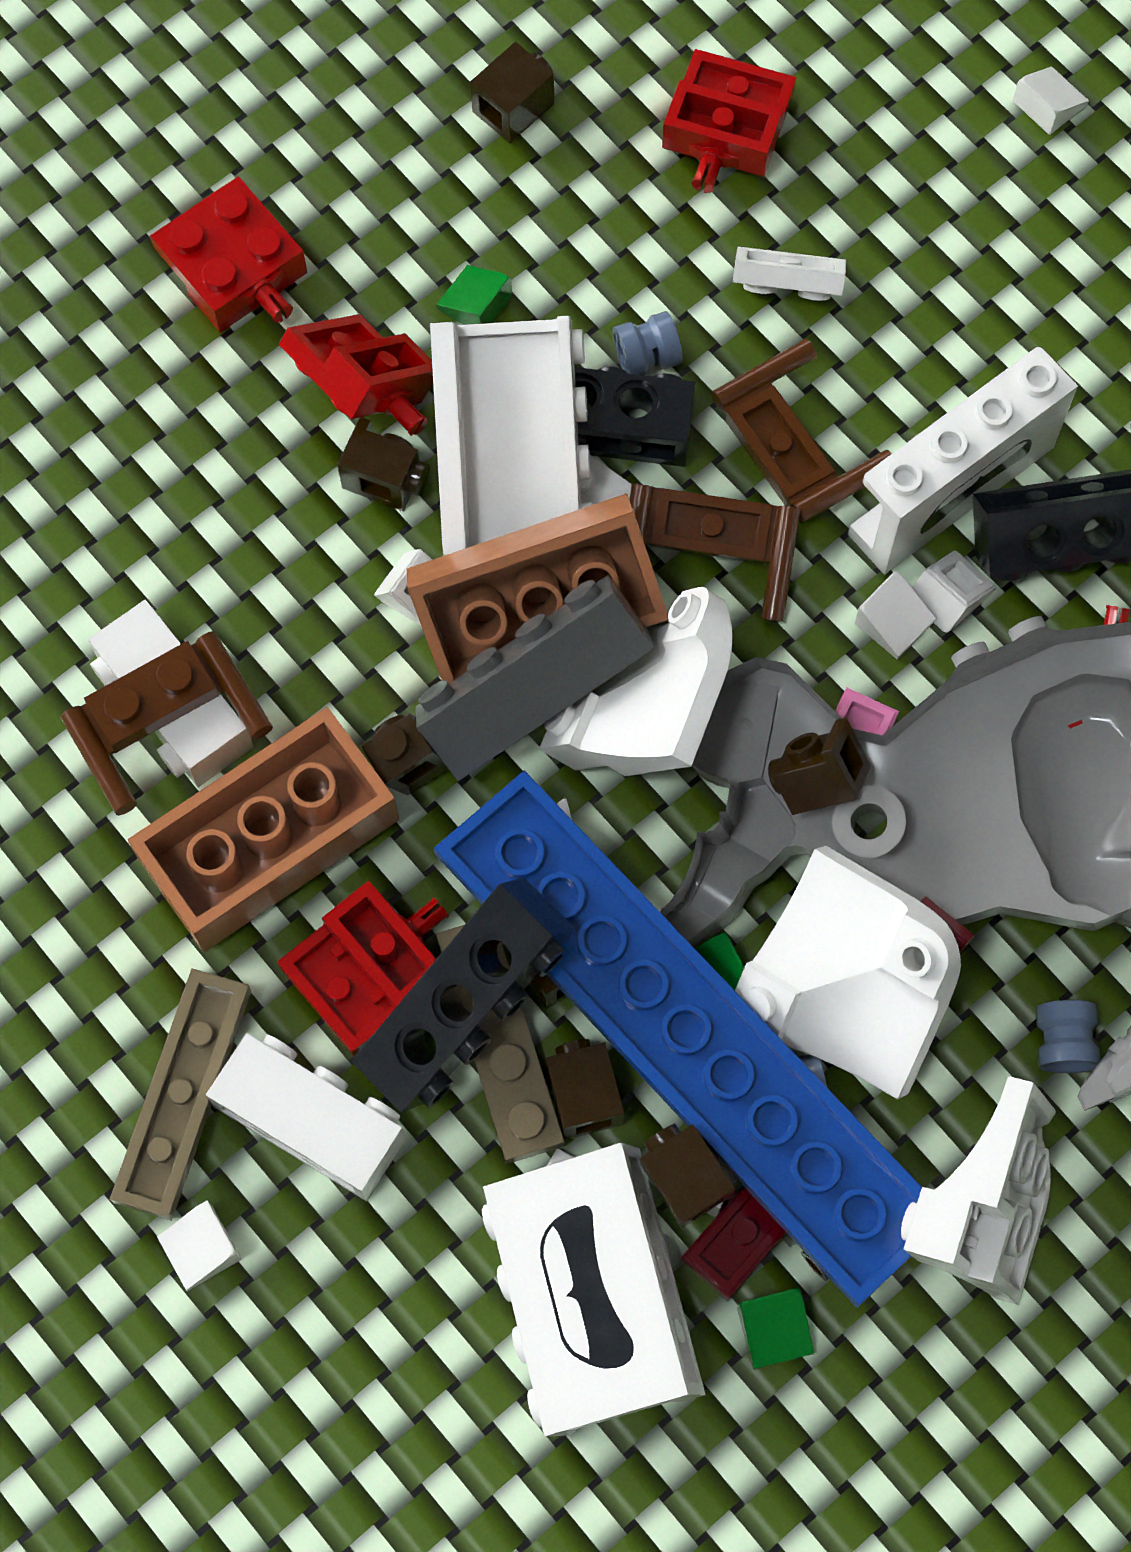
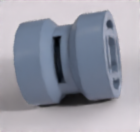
(648, 344)
(1068, 1036)

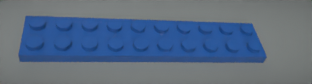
(697, 1041)

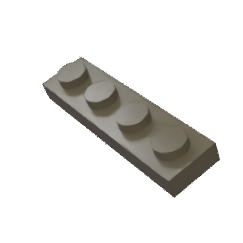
(513, 1081)
(177, 1098)

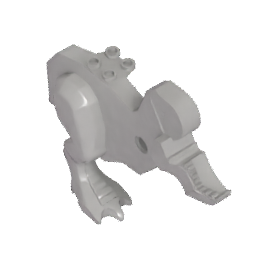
(978, 789)

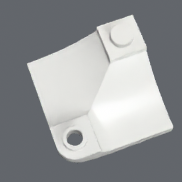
(658, 705)
(855, 973)
(993, 1205)

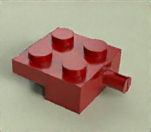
(727, 115)
(232, 256)
(362, 368)
(361, 963)

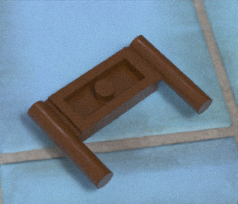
(779, 440)
(723, 530)
(152, 699)

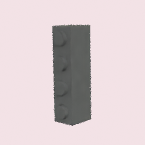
(532, 676)

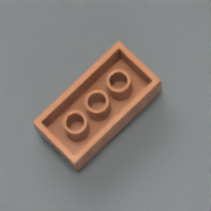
(494, 587)
(265, 829)

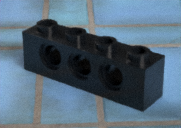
(654, 438)
(1066, 506)
(396, 1053)

